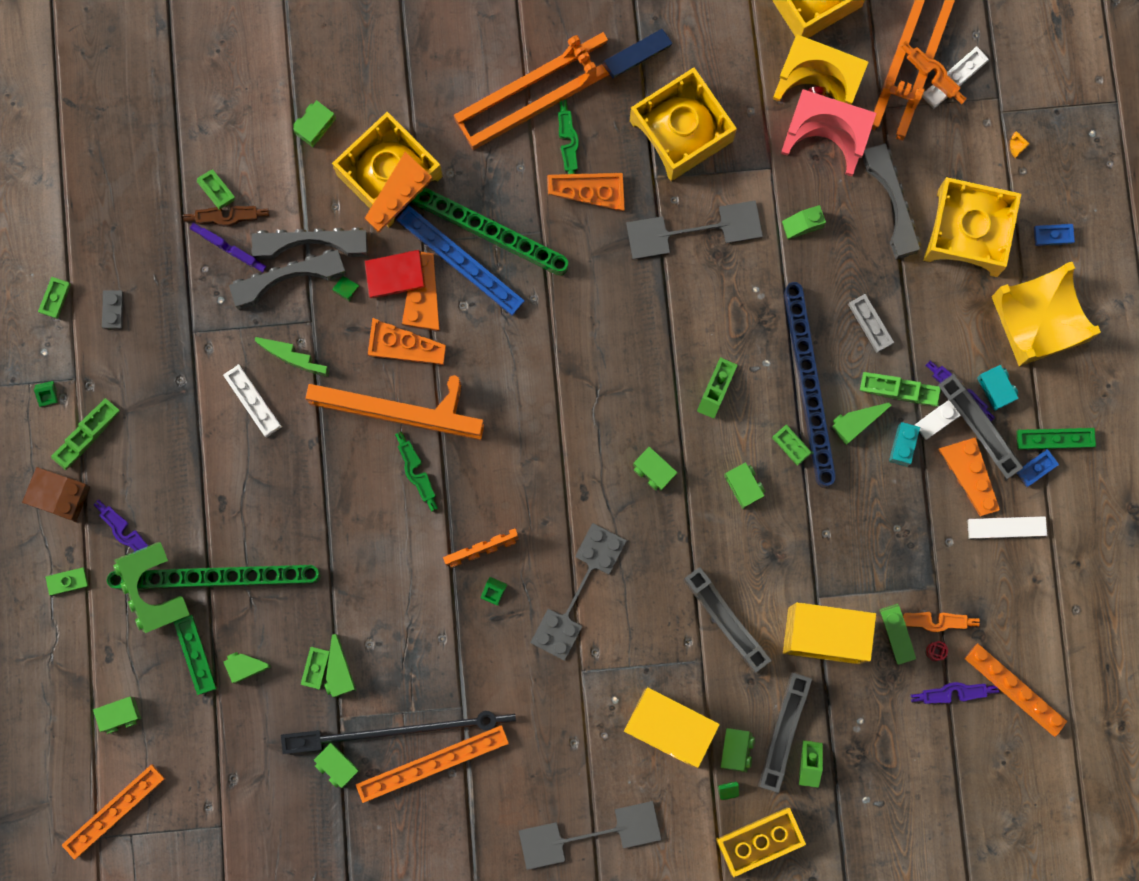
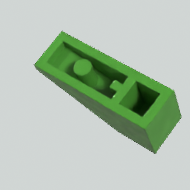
(717, 388)
(854, 422)
(898, 633)
(338, 672)

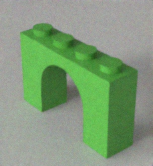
(130, 568)

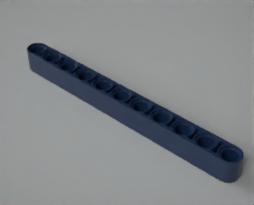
(811, 375)

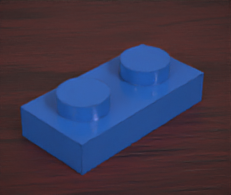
(1054, 234)
(1037, 468)

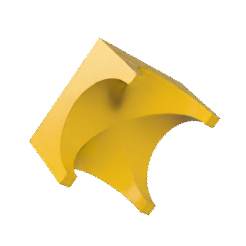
(822, 66)
(974, 225)
(1043, 316)

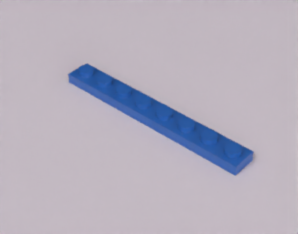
(460, 260)

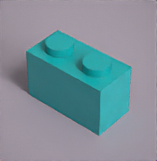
(998, 387)
(904, 444)

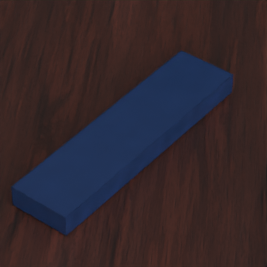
(637, 53)

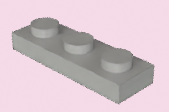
(870, 323)

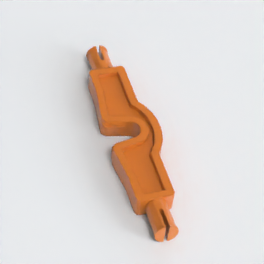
(941, 79)
(944, 621)

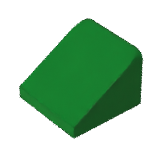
(345, 288)
(46, 393)
(493, 591)
(728, 790)

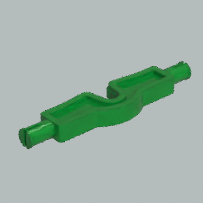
(567, 132)
(421, 480)

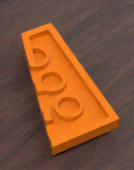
(400, 189)
(594, 189)
(421, 304)
(398, 344)
(969, 468)
(455, 558)

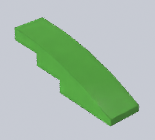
(287, 353)
(900, 389)
(85, 434)

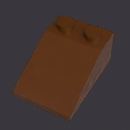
(56, 494)

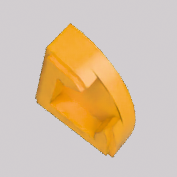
(1017, 144)

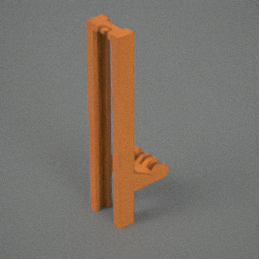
(572, 53)
(917, 91)
(441, 419)

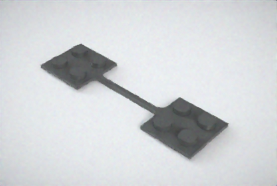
(737, 221)
(556, 631)
(544, 845)

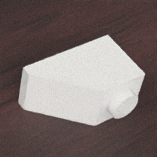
(937, 419)

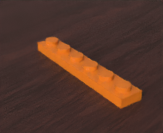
(1016, 690)
(113, 812)

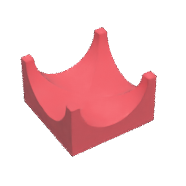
(834, 120)

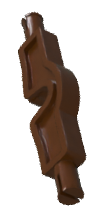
(236, 215)

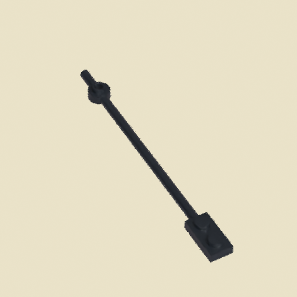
(313, 740)

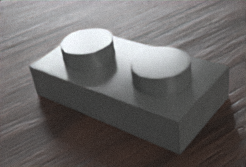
(112, 309)

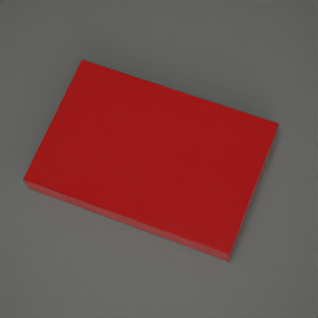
(395, 274)

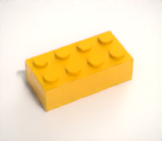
(760, 842)

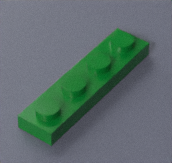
(1056, 438)
(195, 655)

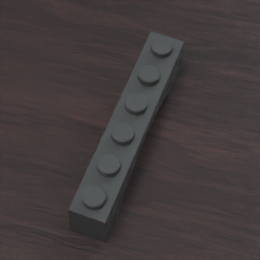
(879, 165)
(270, 245)
(249, 291)
(981, 425)
(726, 620)
(784, 732)

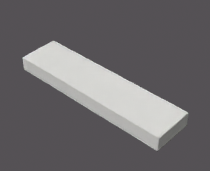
(959, 74)
(252, 401)
(1007, 527)

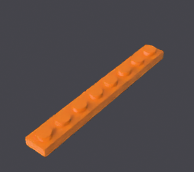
(432, 764)

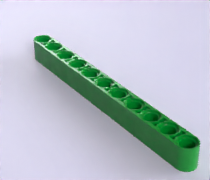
(485, 225)
(223, 580)

